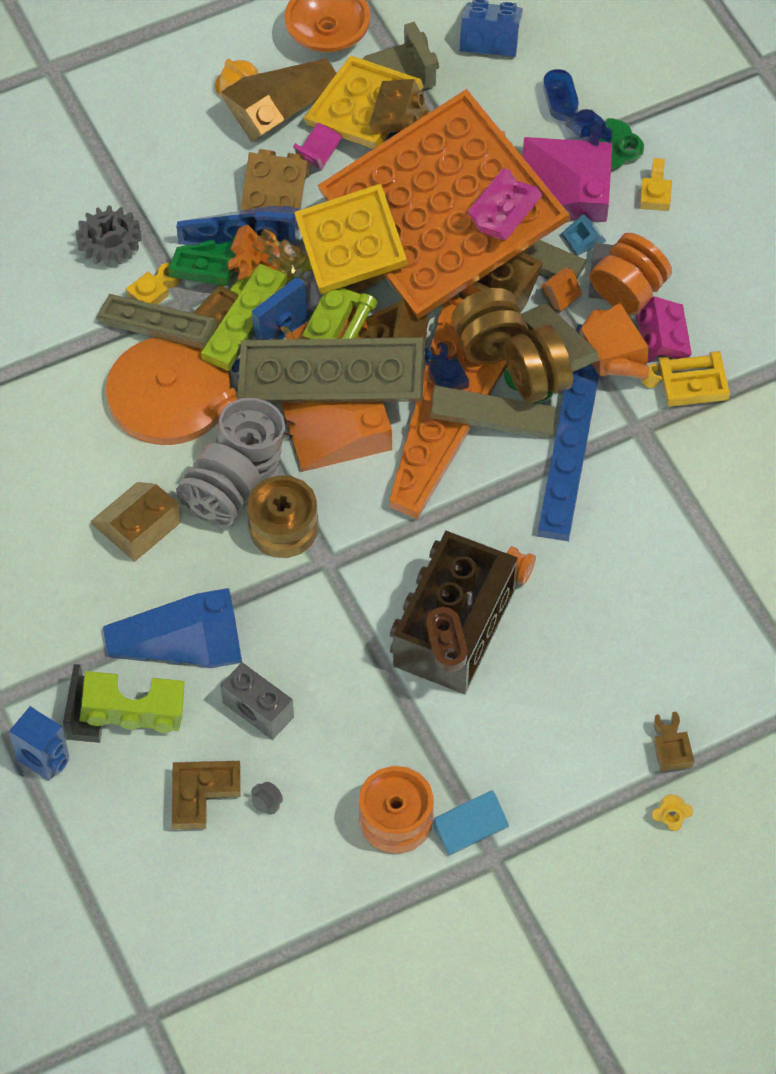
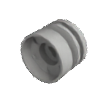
(255, 431)
(218, 485)

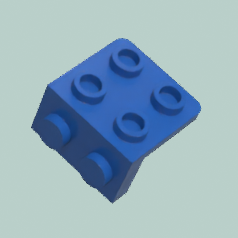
(490, 28)

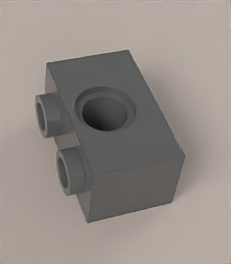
(257, 700)

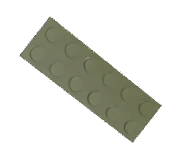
(332, 370)

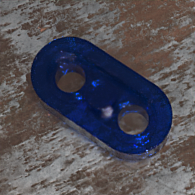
(563, 99)

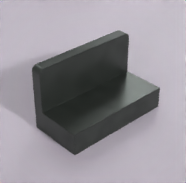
(73, 727)

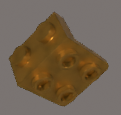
(397, 106)
(274, 180)

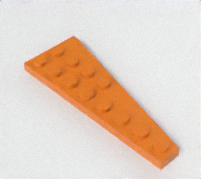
(432, 441)

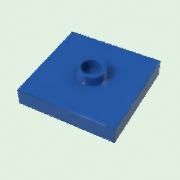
(283, 308)

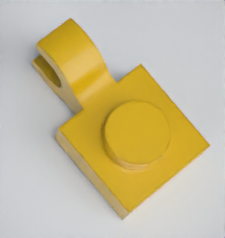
(656, 190)

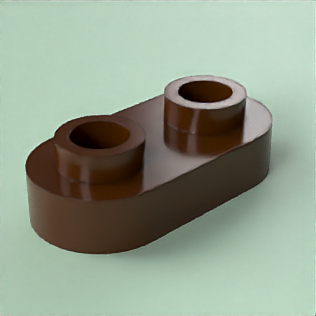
(448, 641)

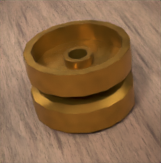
(486, 322)
(538, 363)
(282, 516)

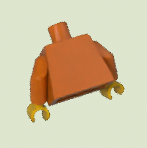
(619, 346)

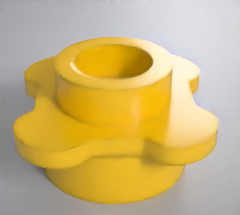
(676, 804)

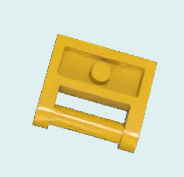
(694, 386)

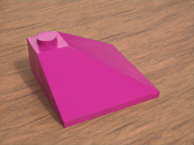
(573, 173)

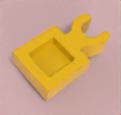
(152, 288)

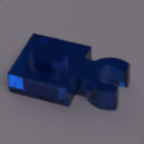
(589, 124)
(444, 371)

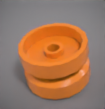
(396, 809)

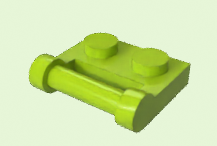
(334, 311)

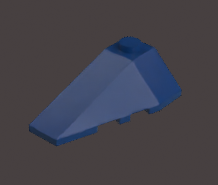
(222, 227)
(188, 630)

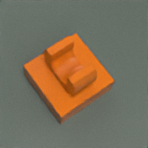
(562, 289)

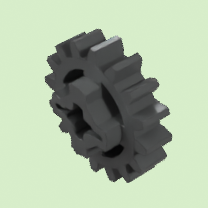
(108, 235)

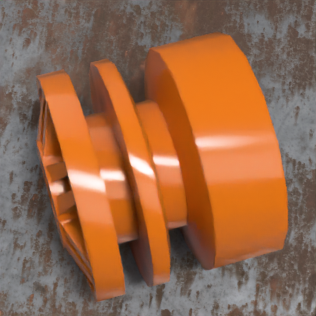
(631, 273)

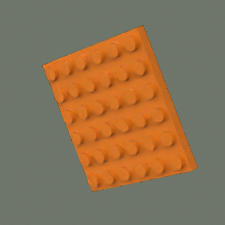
(430, 183)

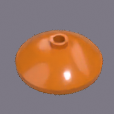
(327, 23)

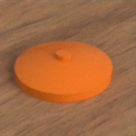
(164, 391)

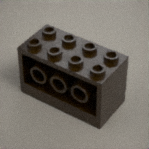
(474, 584)

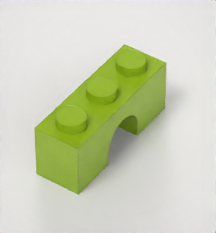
(106, 705)

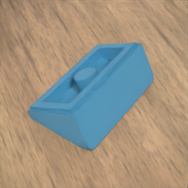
(470, 822)

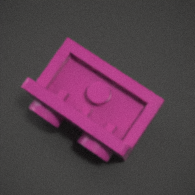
(503, 205)
(664, 329)

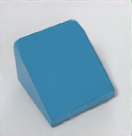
(582, 235)

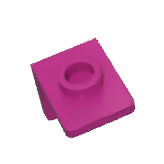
(319, 145)

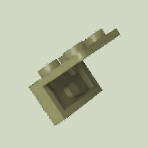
(411, 57)

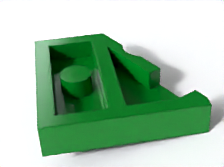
(203, 262)

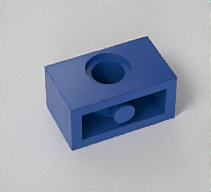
(39, 743)

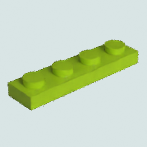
(238, 323)

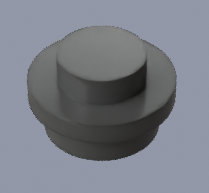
(266, 797)

